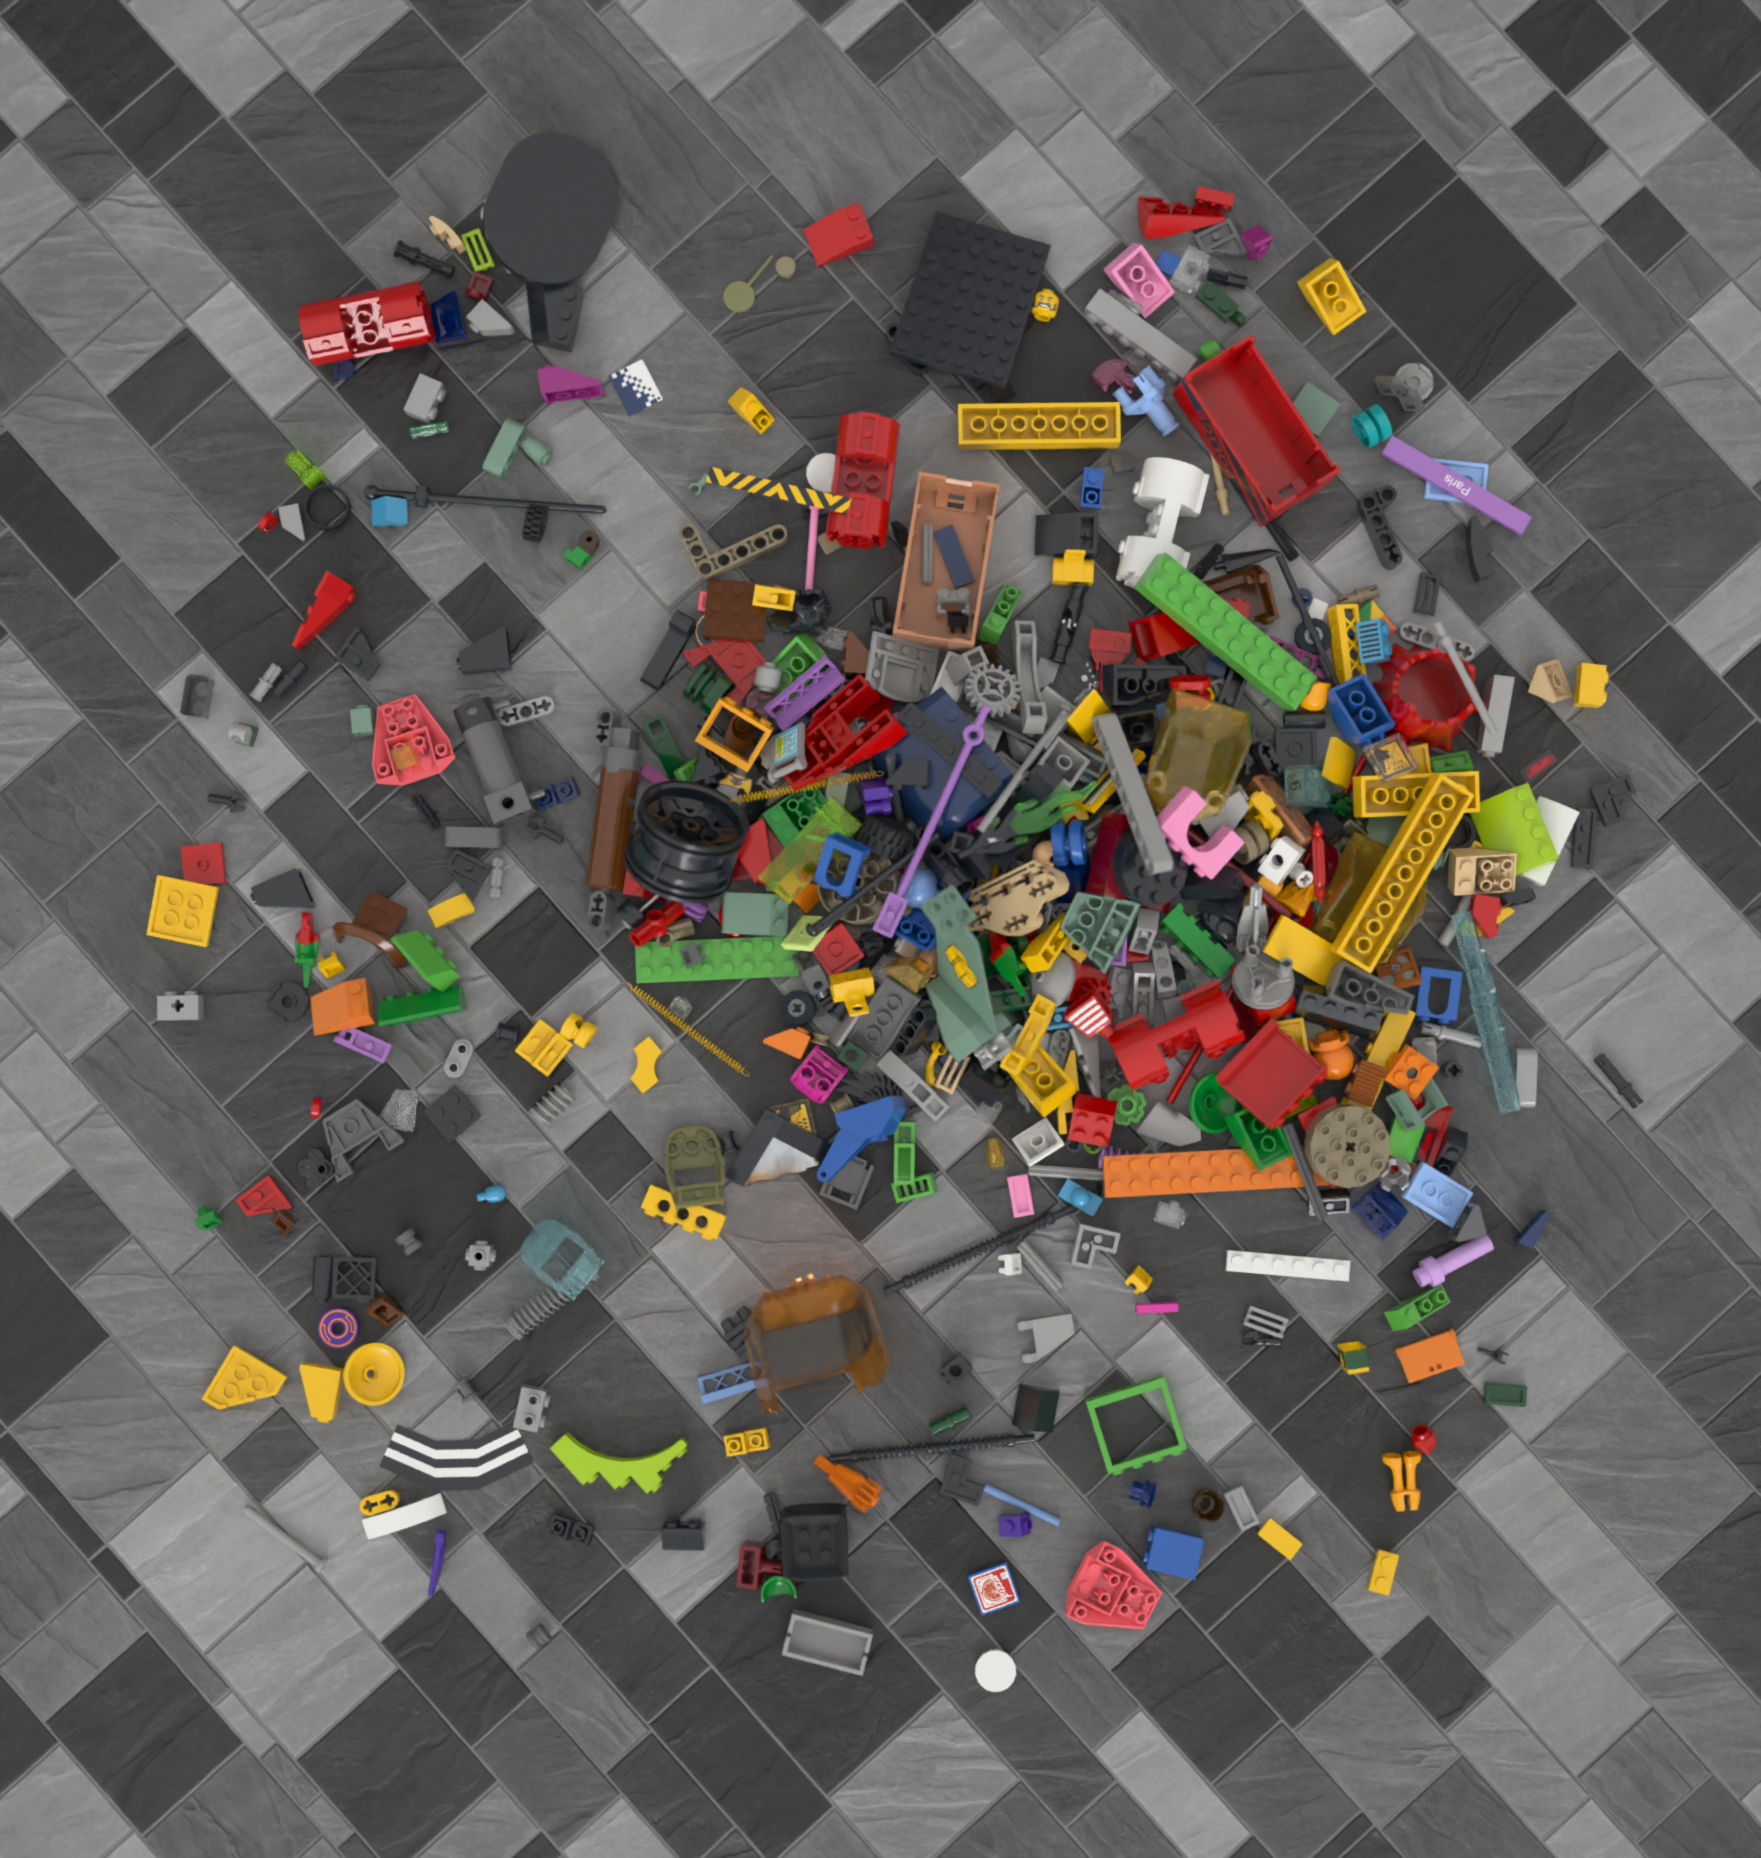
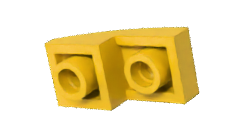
(449, 910)
(746, 1441)

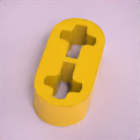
(378, 1497)

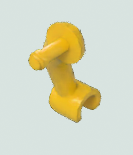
(938, 1050)

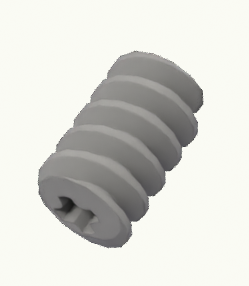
(553, 1104)

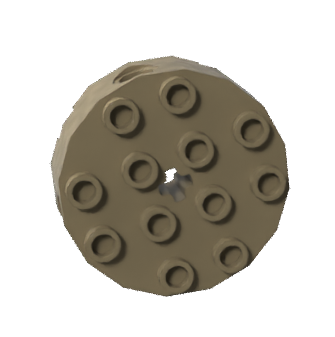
(870, 905)
(1327, 1145)

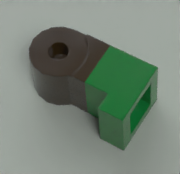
(584, 550)

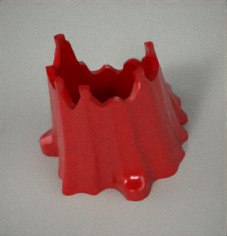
(1425, 696)

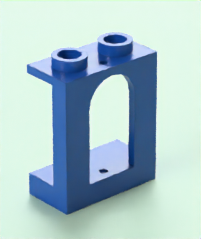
(849, 846)
(1421, 1008)

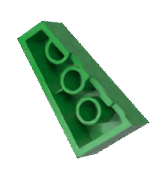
(1196, 942)

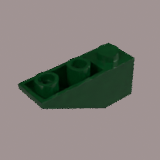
(664, 744)

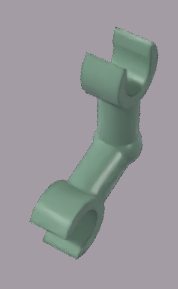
(700, 483)

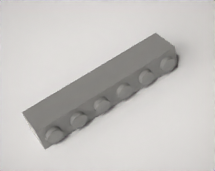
(1140, 336)

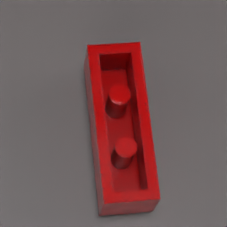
(1214, 198)

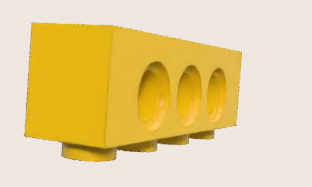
(715, 1218)

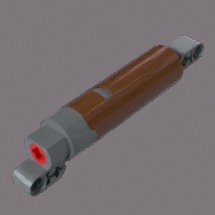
(612, 814)

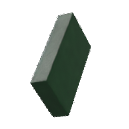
(1505, 1394)

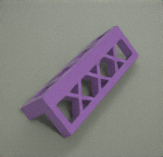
(807, 695)

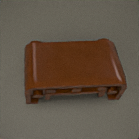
(1253, 586)

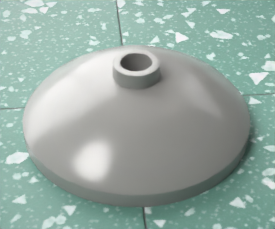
(1053, 983)

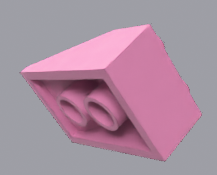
(1139, 278)

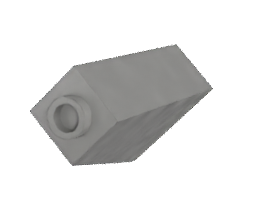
(1497, 699)

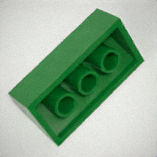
(421, 1006)

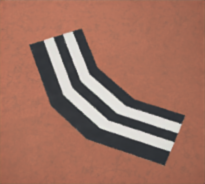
(456, 1462)

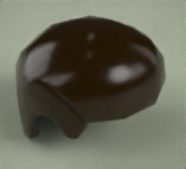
(1208, 1505)

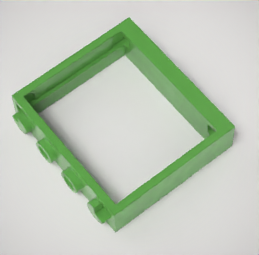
(1125, 1392)

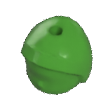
(1209, 350)

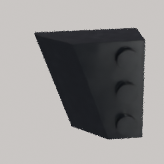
(554, 314)

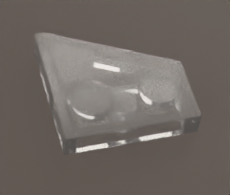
(401, 1110)

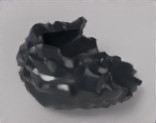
(809, 611)

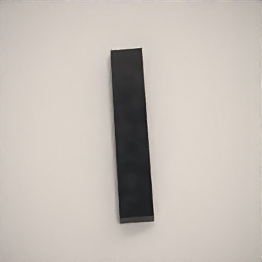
(949, 749)

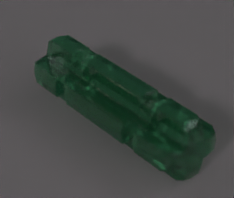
(429, 429)

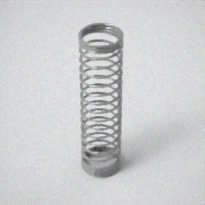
(514, 1327)

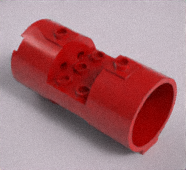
(366, 323)
(866, 475)
(1207, 1021)

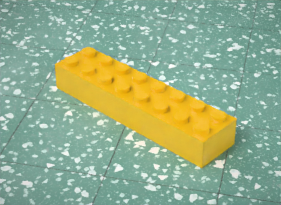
(1039, 426)

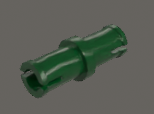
(950, 1421)

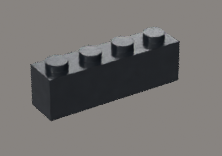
(1038, 787)

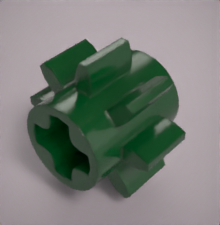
(1340, 804)

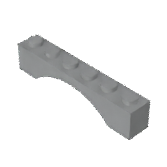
(1031, 703)

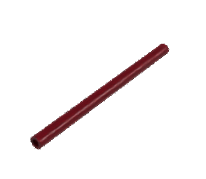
(1266, 896)

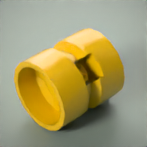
(578, 1030)

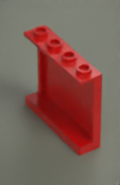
(1271, 1075)

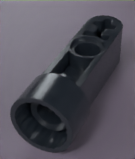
(944, 865)

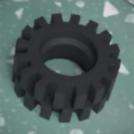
(535, 523)

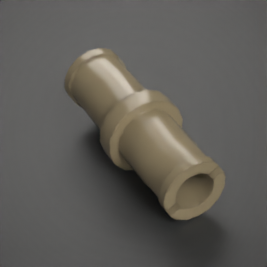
(1359, 596)

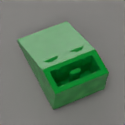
(793, 814)

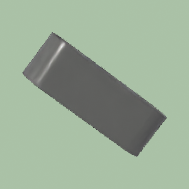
(473, 837)

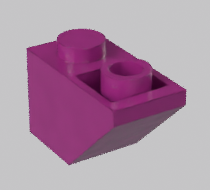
(1256, 242)

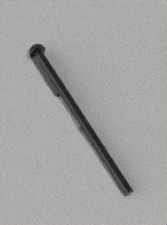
(1308, 621)
(847, 905)

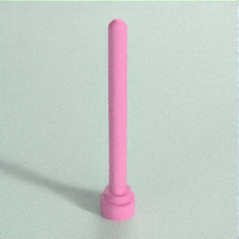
(811, 547)

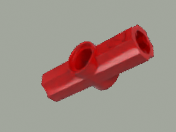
(656, 923)

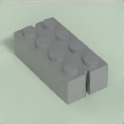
(827, 1642)

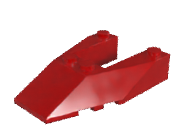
(832, 743)

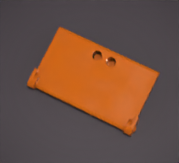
(1423, 1357)

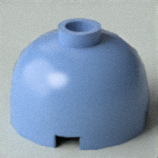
(921, 887)

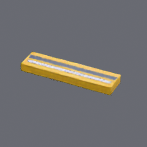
(1105, 787)

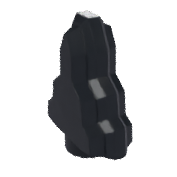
(709, 768)

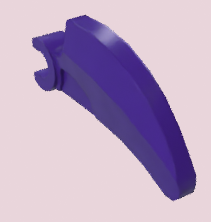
(437, 1560)

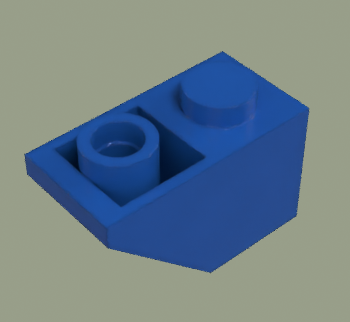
(1091, 488)

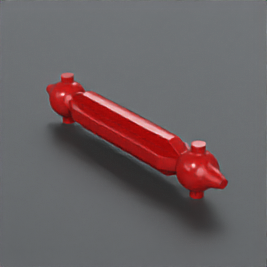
(1318, 860)

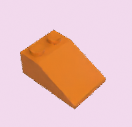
(343, 1007)

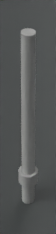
(1447, 642)

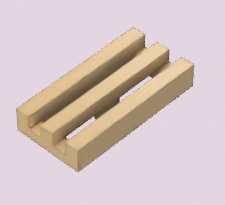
(944, 1087)

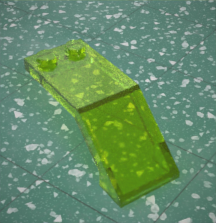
(799, 860)

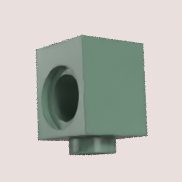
(362, 720)

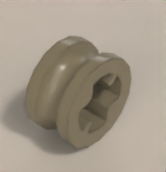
(820, 1039)

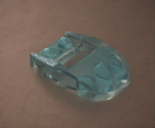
(542, 1245)

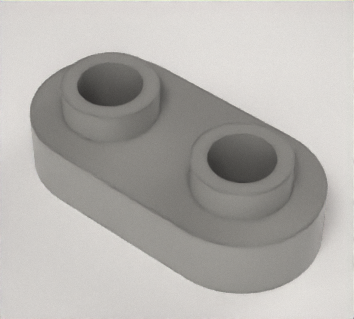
(458, 1058)

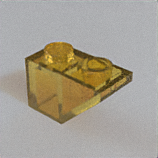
(910, 971)

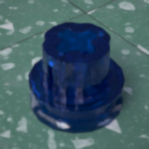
(1143, 1492)

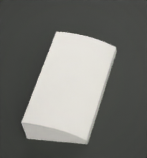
(1559, 822)

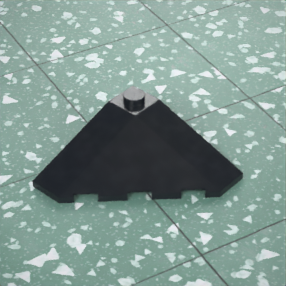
(776, 1149)

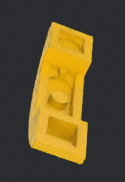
(1030, 1036)

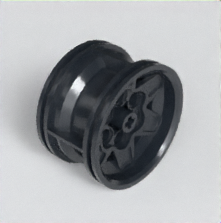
(686, 841)

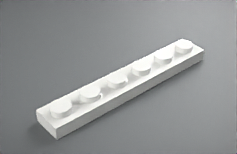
(1287, 1265)

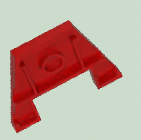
(735, 658)

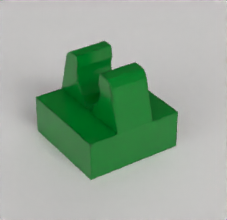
(207, 1218)

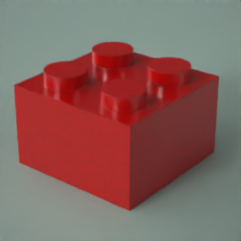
(1092, 1120)

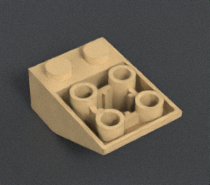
(1481, 871)

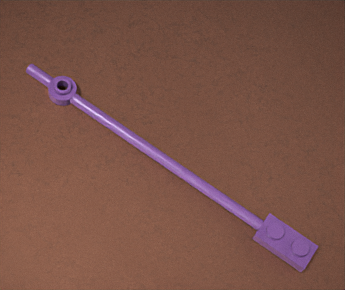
(895, 903)

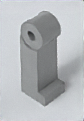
(1163, 970)

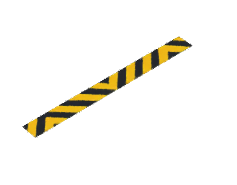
(778, 490)

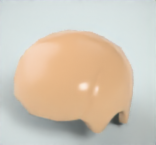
(1043, 853)

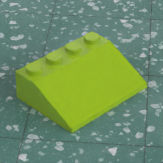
(1515, 825)

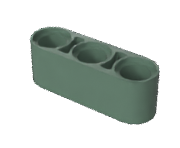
(504, 447)

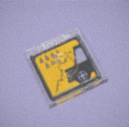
(1390, 758)

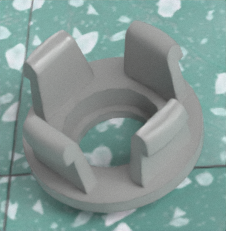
(1400, 1177)

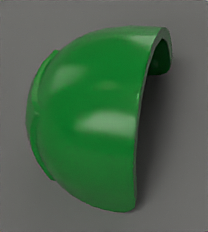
(777, 1585)

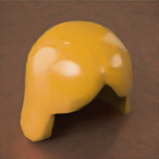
(1316, 696)

